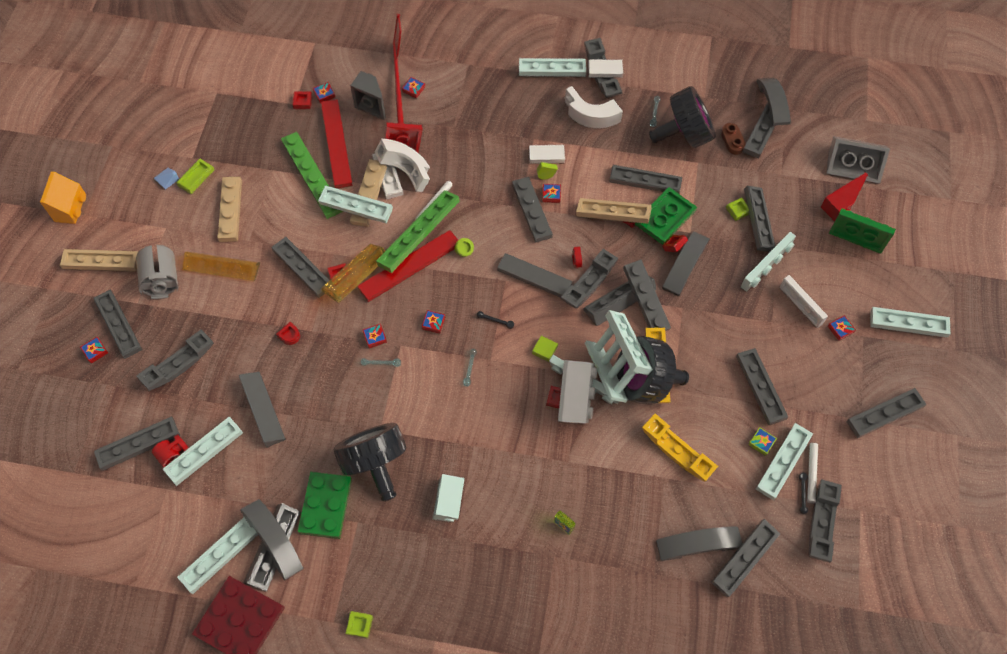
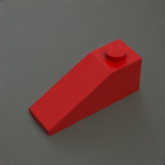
(843, 197)

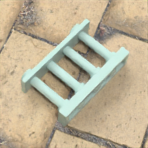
(631, 352)

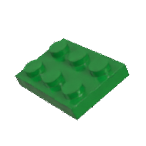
(667, 215)
(861, 231)
(325, 505)

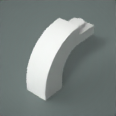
(592, 115)
(405, 158)

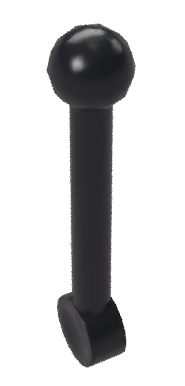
(510, 324)
(803, 477)

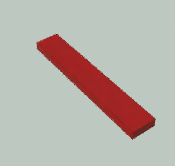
(336, 144)
(412, 264)

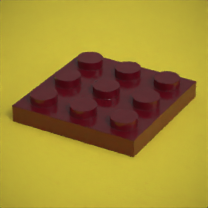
(238, 619)

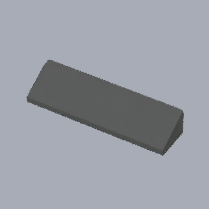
(616, 301)
(262, 408)
(262, 567)

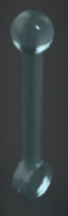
(653, 122)
(397, 362)
(467, 382)

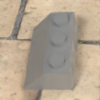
(854, 158)
(577, 392)

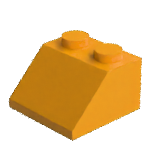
(63, 199)

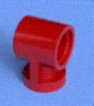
(166, 451)

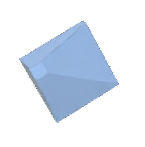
(167, 178)

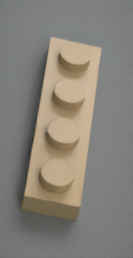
(370, 187)
(229, 209)
(614, 210)
(99, 260)

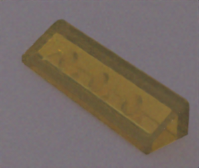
(220, 265)
(353, 273)

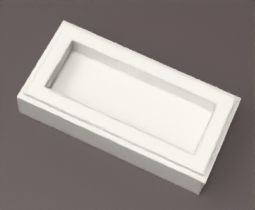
(605, 68)
(547, 153)

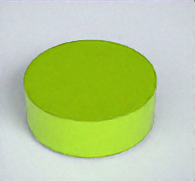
(464, 247)

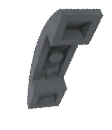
(596, 51)
(777, 100)
(685, 263)
(590, 280)
(177, 363)
(823, 521)
(273, 537)
(698, 542)

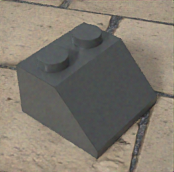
(368, 95)

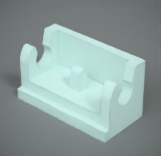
(448, 498)

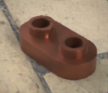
(732, 137)

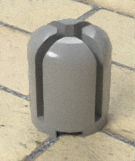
(167, 274)

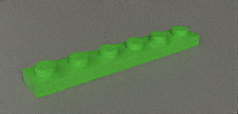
(308, 170)
(417, 231)

